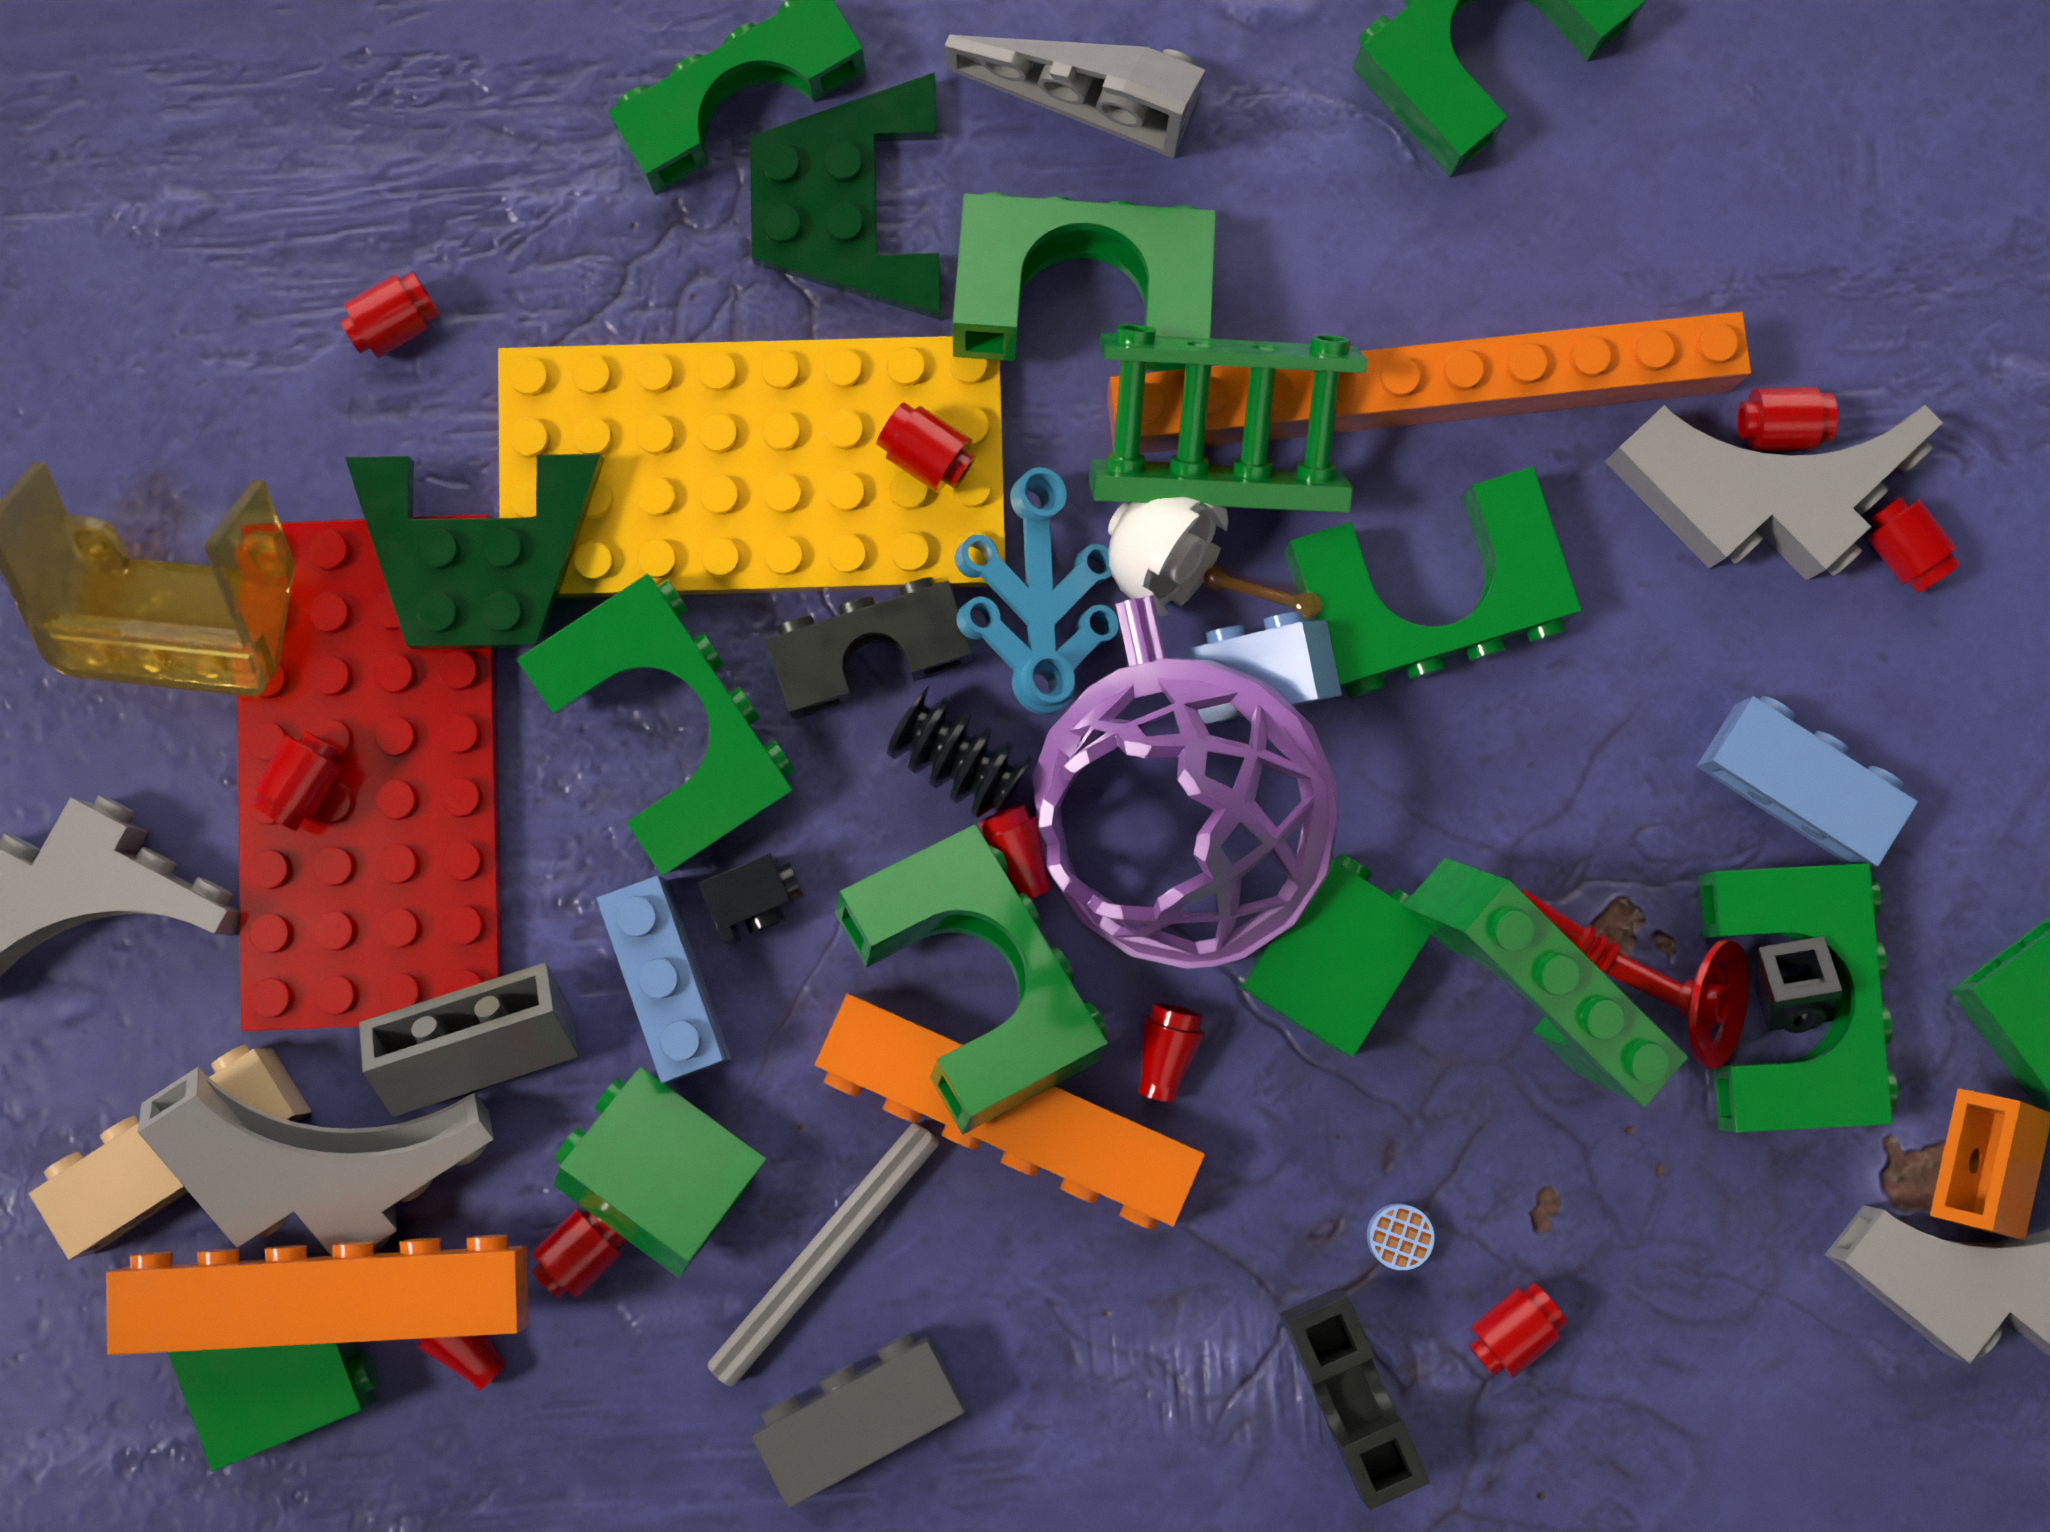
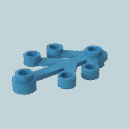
(1037, 601)

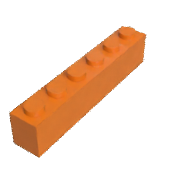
(1052, 1130)
(317, 1298)

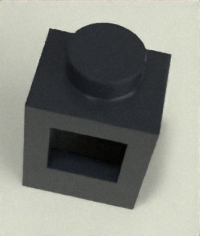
(751, 896)
(1797, 1000)

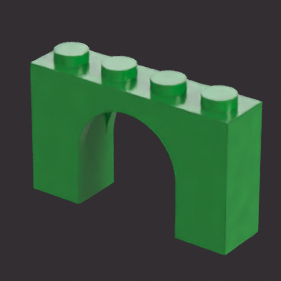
(1430, 92)
(1014, 238)
(1521, 592)
(644, 631)
(965, 890)
(1584, 1012)
(1846, 1073)

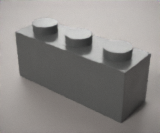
(467, 1039)
(857, 1417)

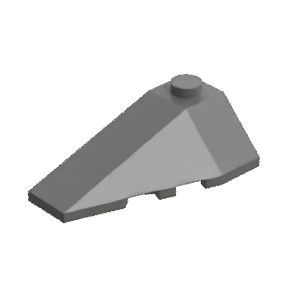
(1111, 87)

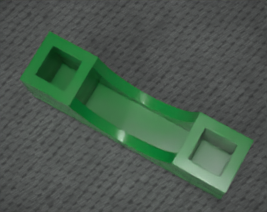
(798, 47)

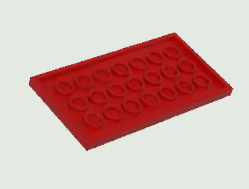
(401, 864)

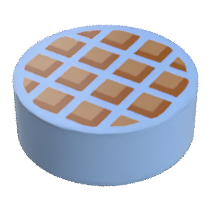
(1400, 1236)

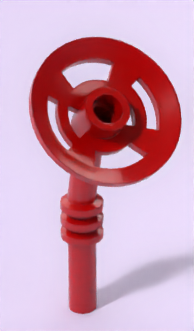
(1696, 999)

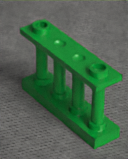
(1252, 480)

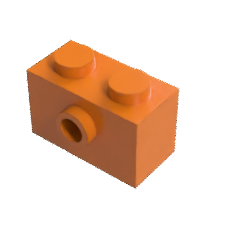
(1991, 1163)

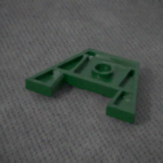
(820, 202)
(474, 577)

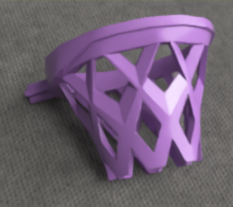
(1191, 687)

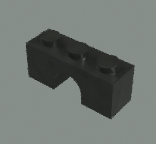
(815, 656)
(1353, 1398)

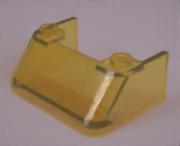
(148, 619)

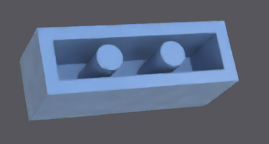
(1808, 781)
(663, 978)

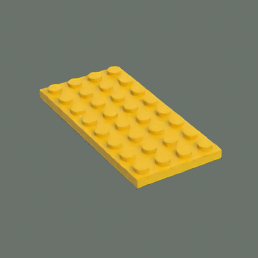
(754, 461)

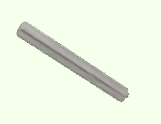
(822, 1254)

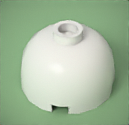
(1163, 548)

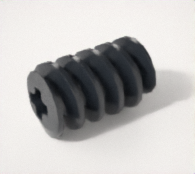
(957, 755)

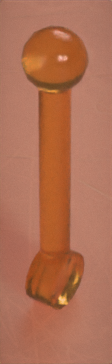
(1307, 602)

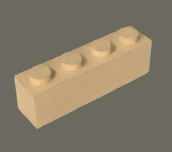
(126, 1182)

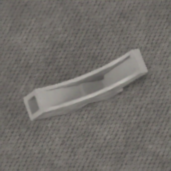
(1799, 503)
(92, 874)
(339, 1181)
(1947, 1288)

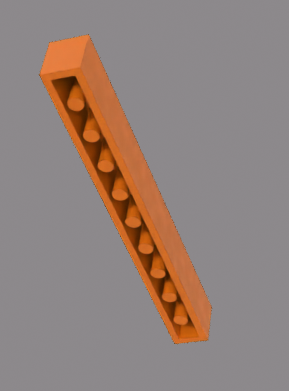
(1471, 380)

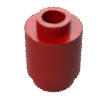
(389, 314)
(1787, 419)
(926, 447)
(1912, 544)
(296, 780)
(576, 1254)
(1517, 1331)

